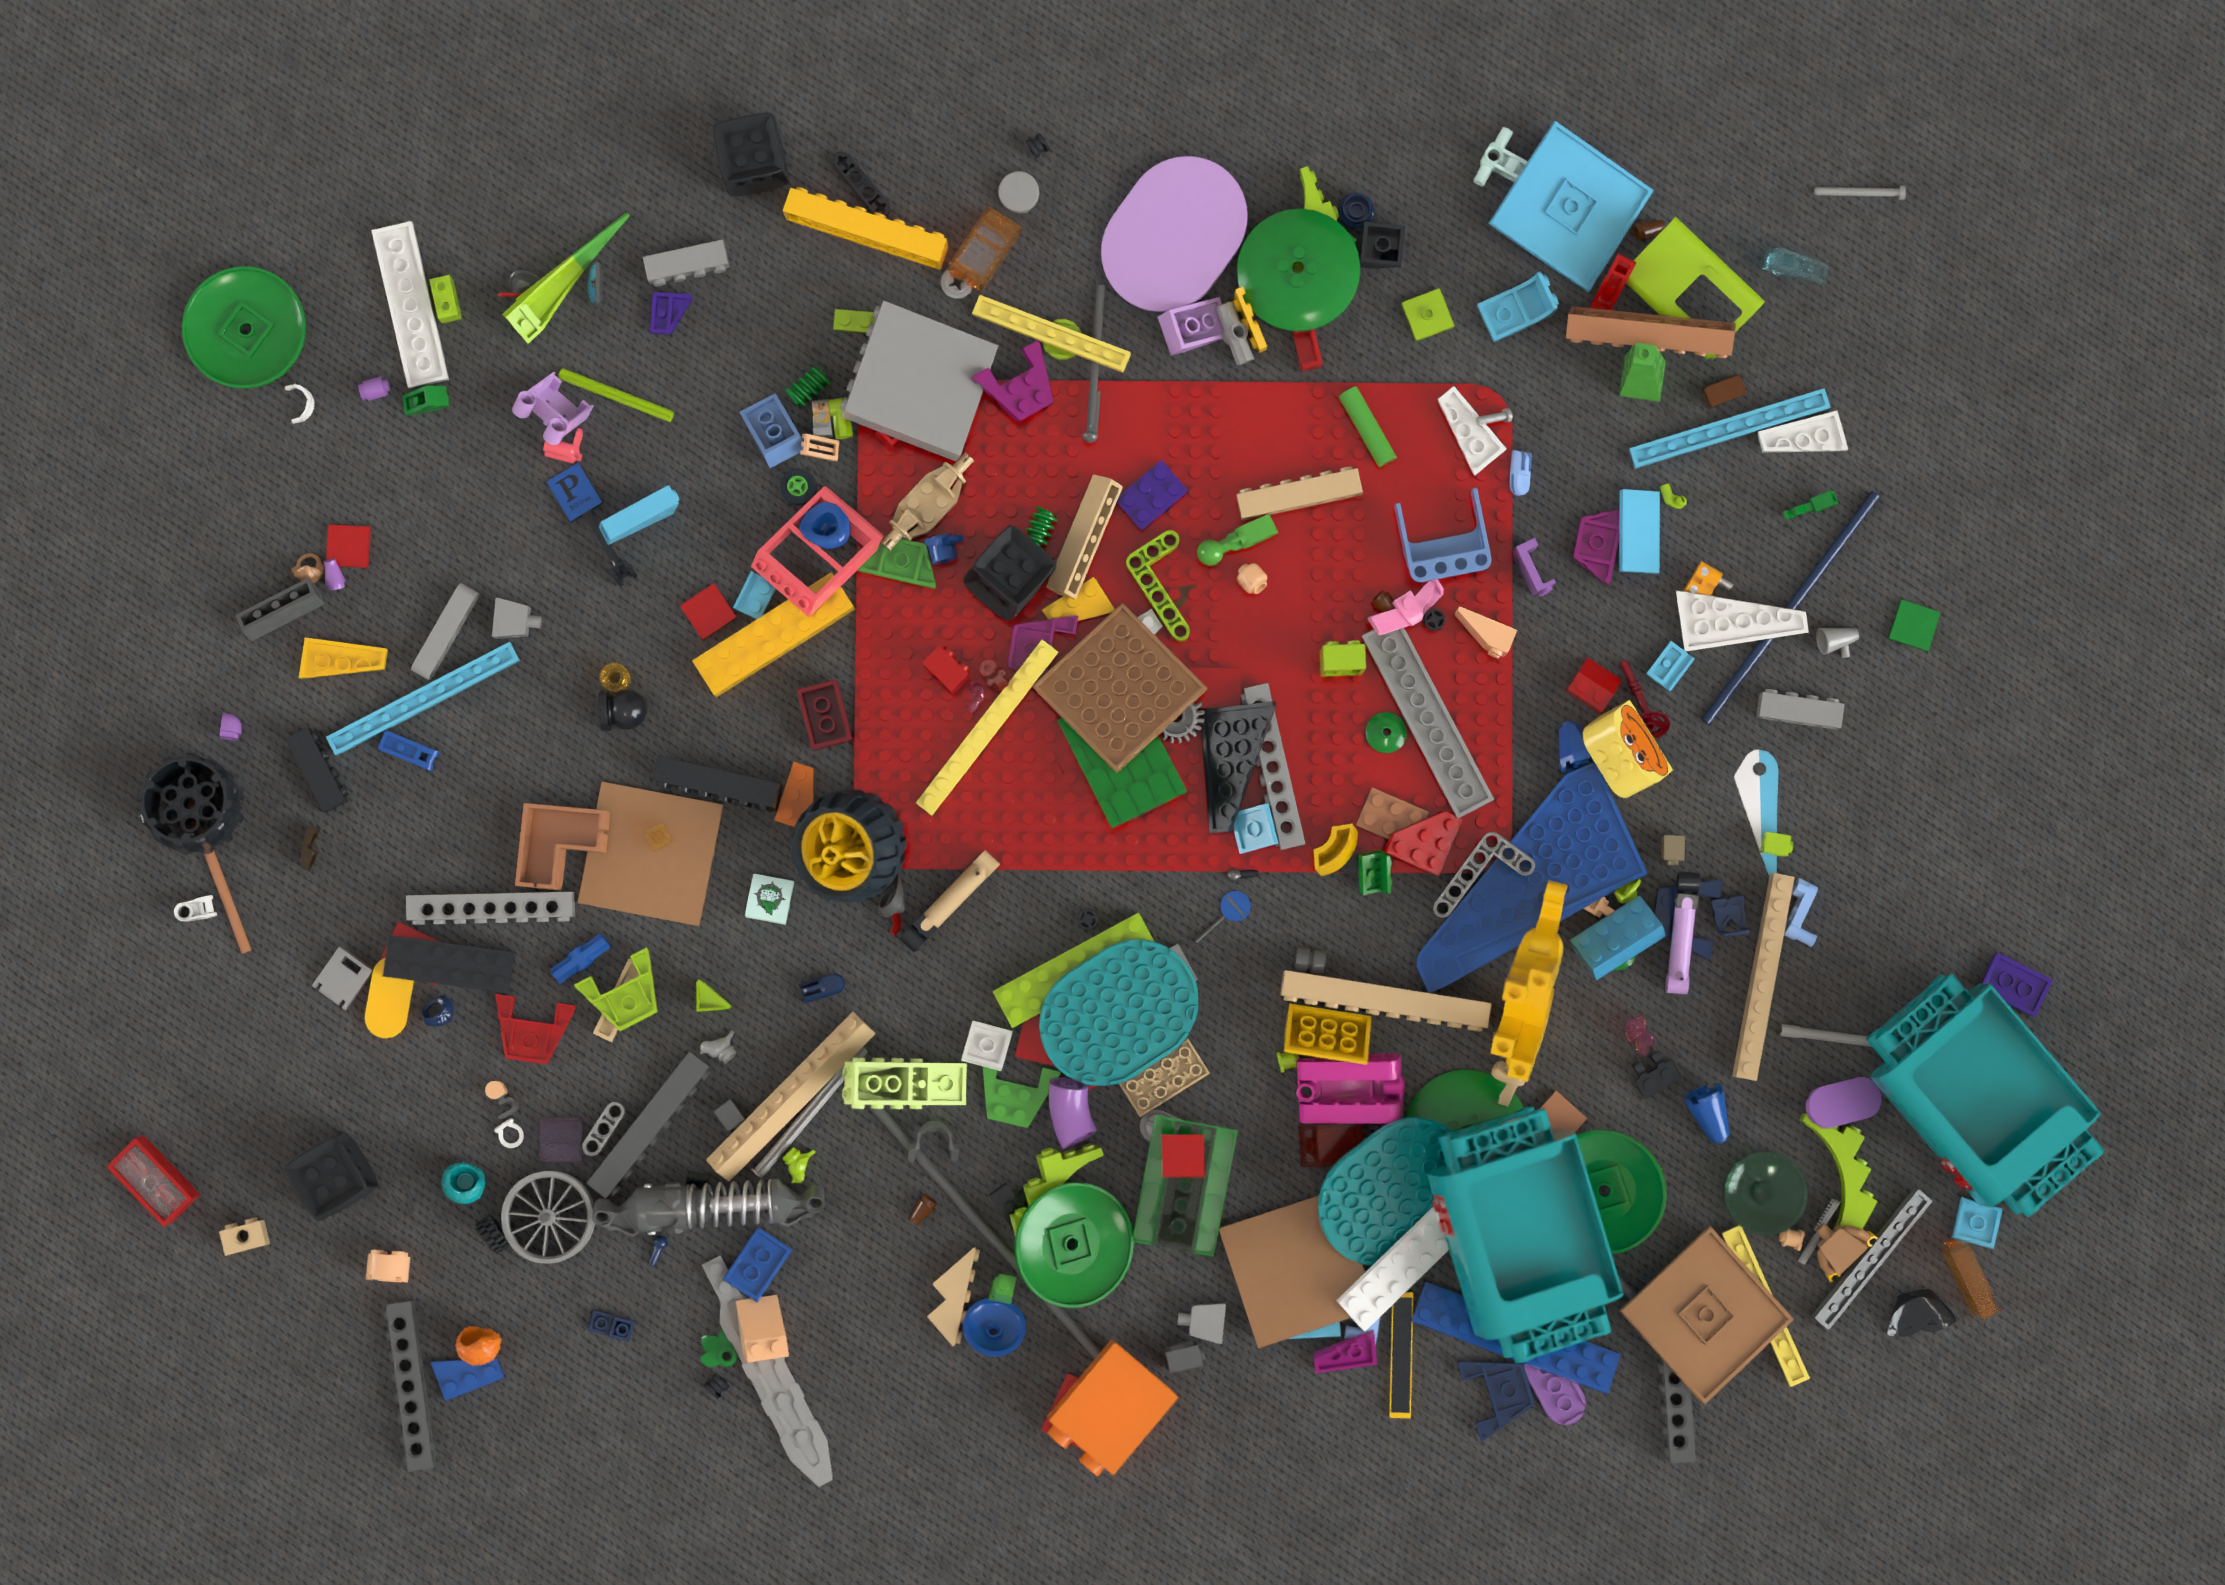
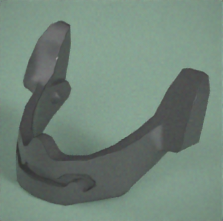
(933, 1126)

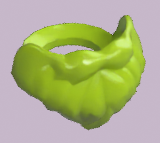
(1627, 892)

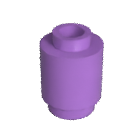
(374, 388)

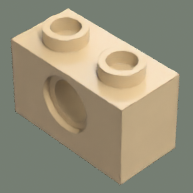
(231, 1236)

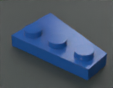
(458, 1377)

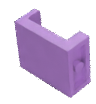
(1528, 570)

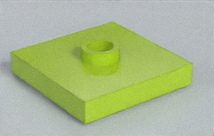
(1427, 314)

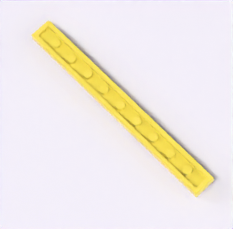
(987, 727)

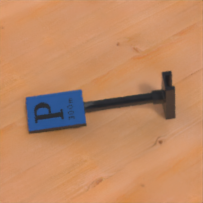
(578, 500)

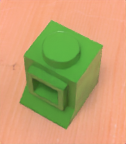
(1002, 1289)

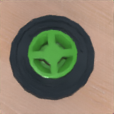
(793, 481)

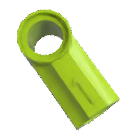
(842, 426)

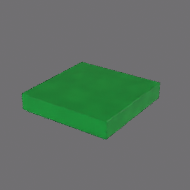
(1914, 625)

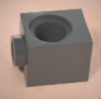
(730, 1115)

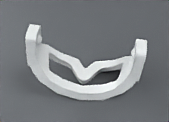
(309, 405)

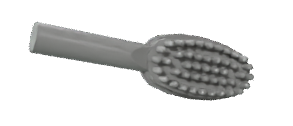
(1815, 1239)

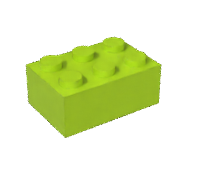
(1342, 659)

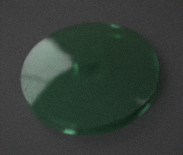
(1765, 1193)

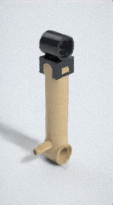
(949, 901)

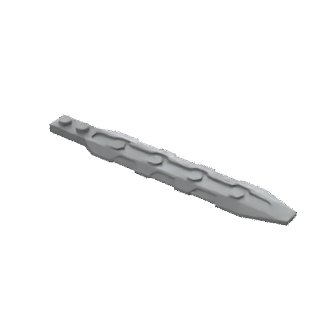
(777, 1389)

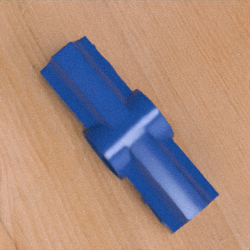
(580, 958)

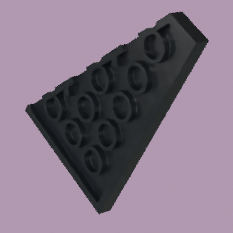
(1230, 751)

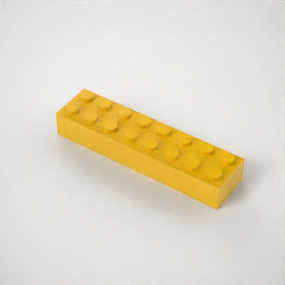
(865, 228)
(768, 639)

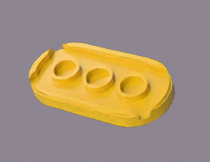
(387, 1003)

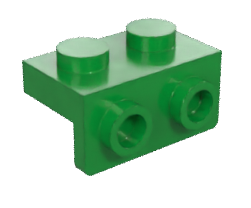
(1374, 872)

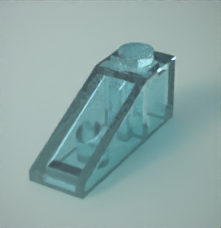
(1795, 266)

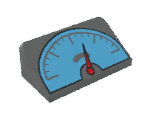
(595, 285)

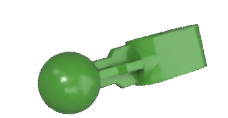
(1211, 552)

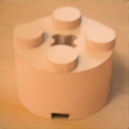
(388, 1267)

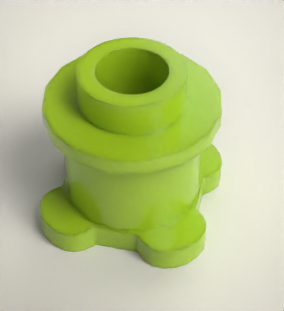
(1287, 1060)

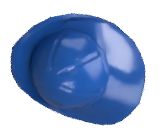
(826, 526)

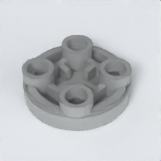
(1018, 192)

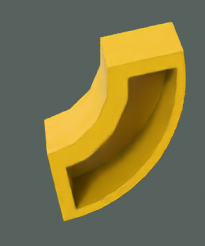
(1336, 850)

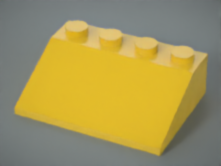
(1327, 1034)

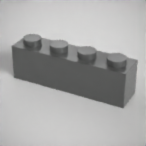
(280, 609)

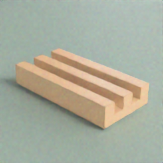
(806, 445)

